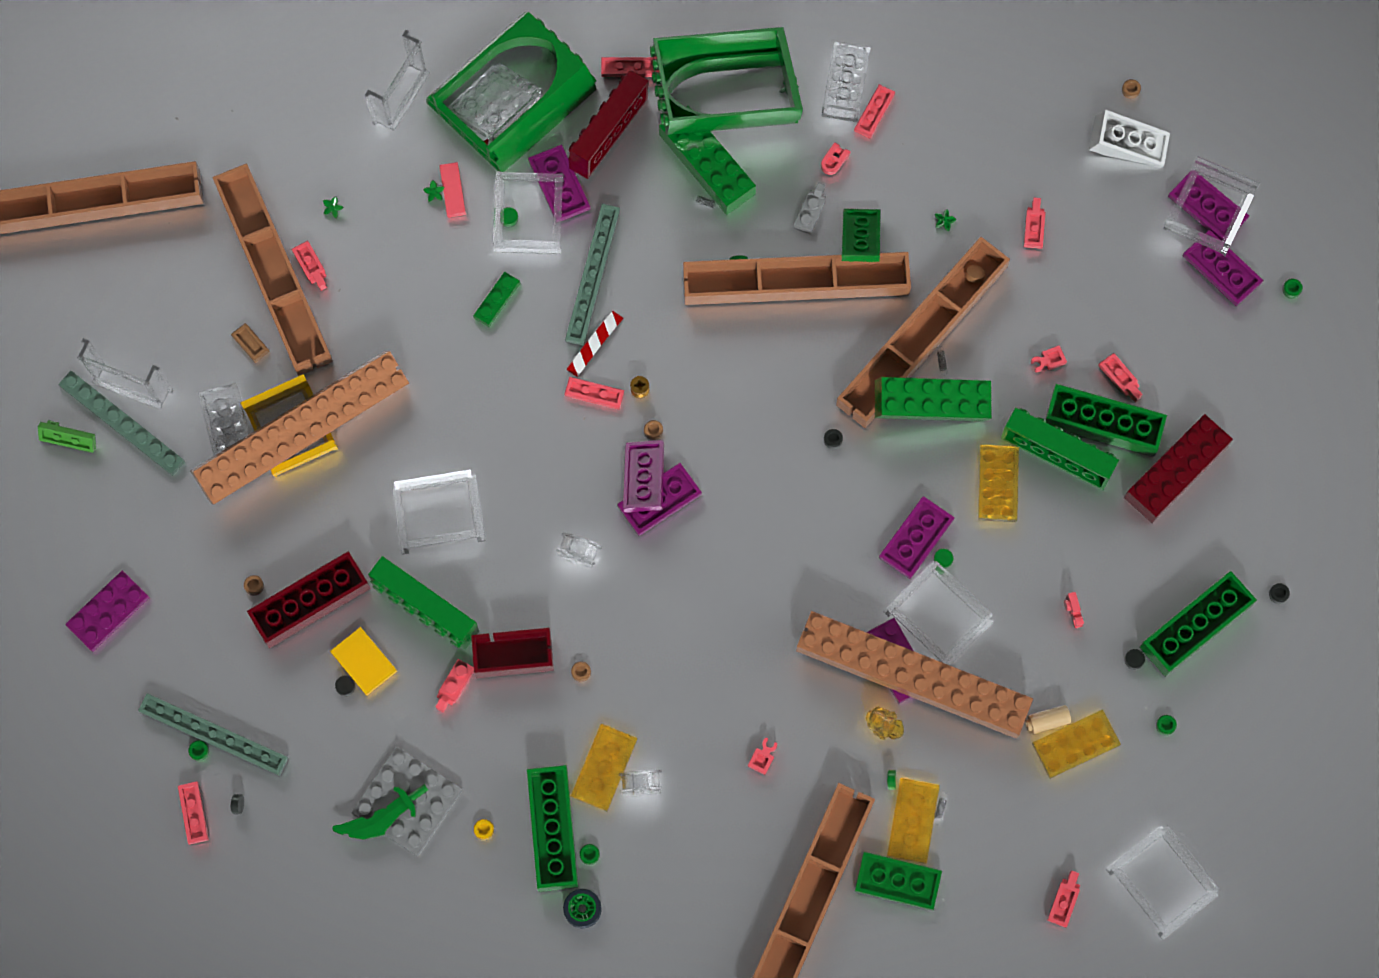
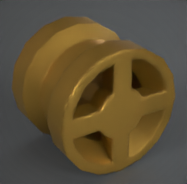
(639, 391)

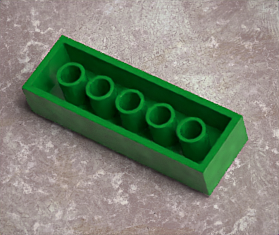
(712, 167)
(933, 399)
(1106, 420)
(1059, 448)
(423, 602)
(1198, 623)
(552, 828)

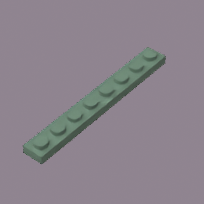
(592, 274)
(121, 423)
(213, 734)

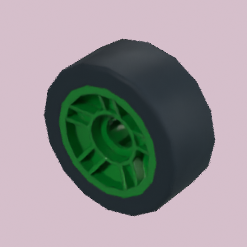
(572, 905)

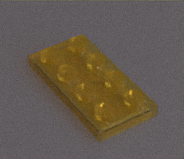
(998, 483)
(1076, 744)
(604, 762)
(913, 820)

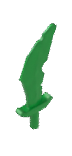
(382, 818)

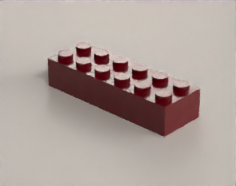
(608, 124)
(1178, 468)
(308, 599)

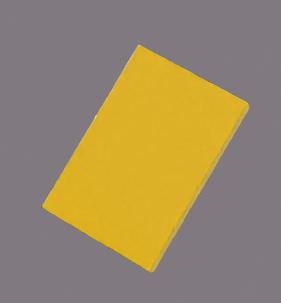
(363, 661)

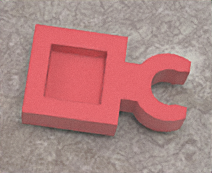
(1051, 358)
(1072, 605)
(762, 759)

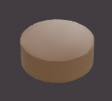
(1131, 89)
(975, 274)
(653, 430)
(253, 585)
(581, 671)

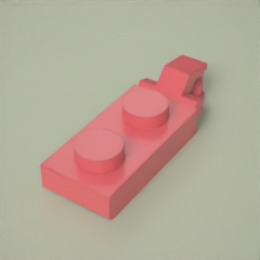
(1034, 225)
(310, 264)
(1121, 377)
(454, 684)
(1064, 900)

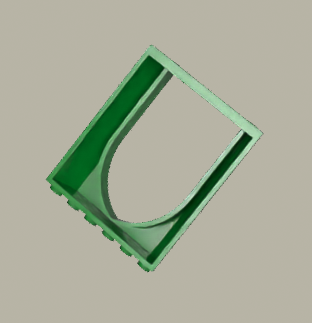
(690, 55)
(569, 89)

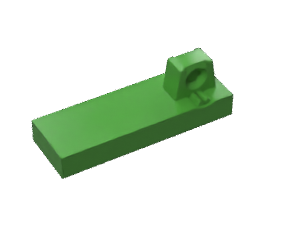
(56, 434)

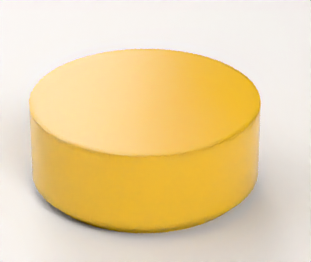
(483, 829)

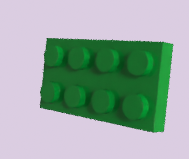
(861, 235)
(898, 881)

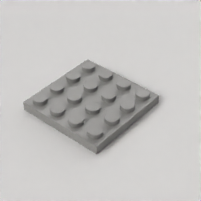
(409, 774)

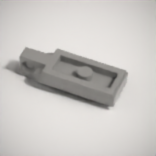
(811, 209)

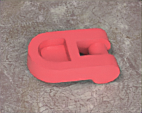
(830, 163)

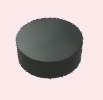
(833, 438)
(1279, 593)
(1134, 659)
(345, 685)
(237, 804)

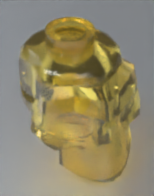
(884, 723)

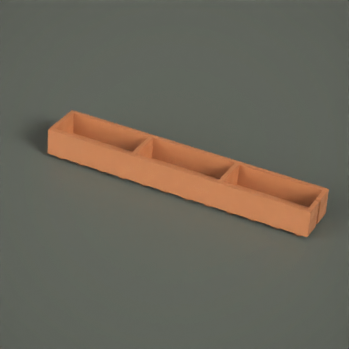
(100, 197)
(272, 269)
(794, 279)
(924, 329)
(299, 427)
(914, 674)
(815, 885)

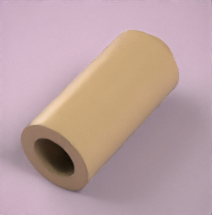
(1048, 719)

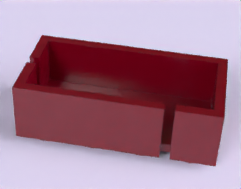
(512, 653)

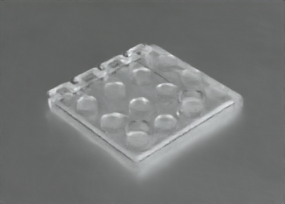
(495, 101)

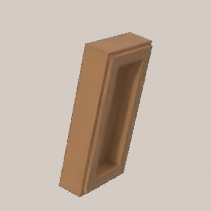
(250, 343)

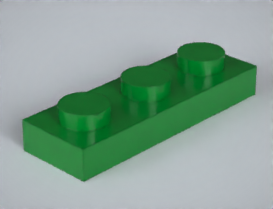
(496, 299)

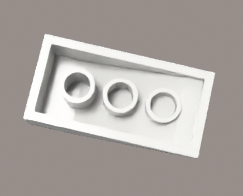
(1128, 139)

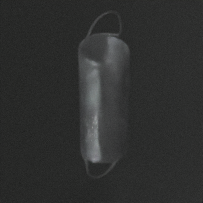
(707, 202)
(941, 360)
(940, 808)

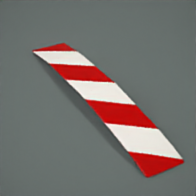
(594, 343)

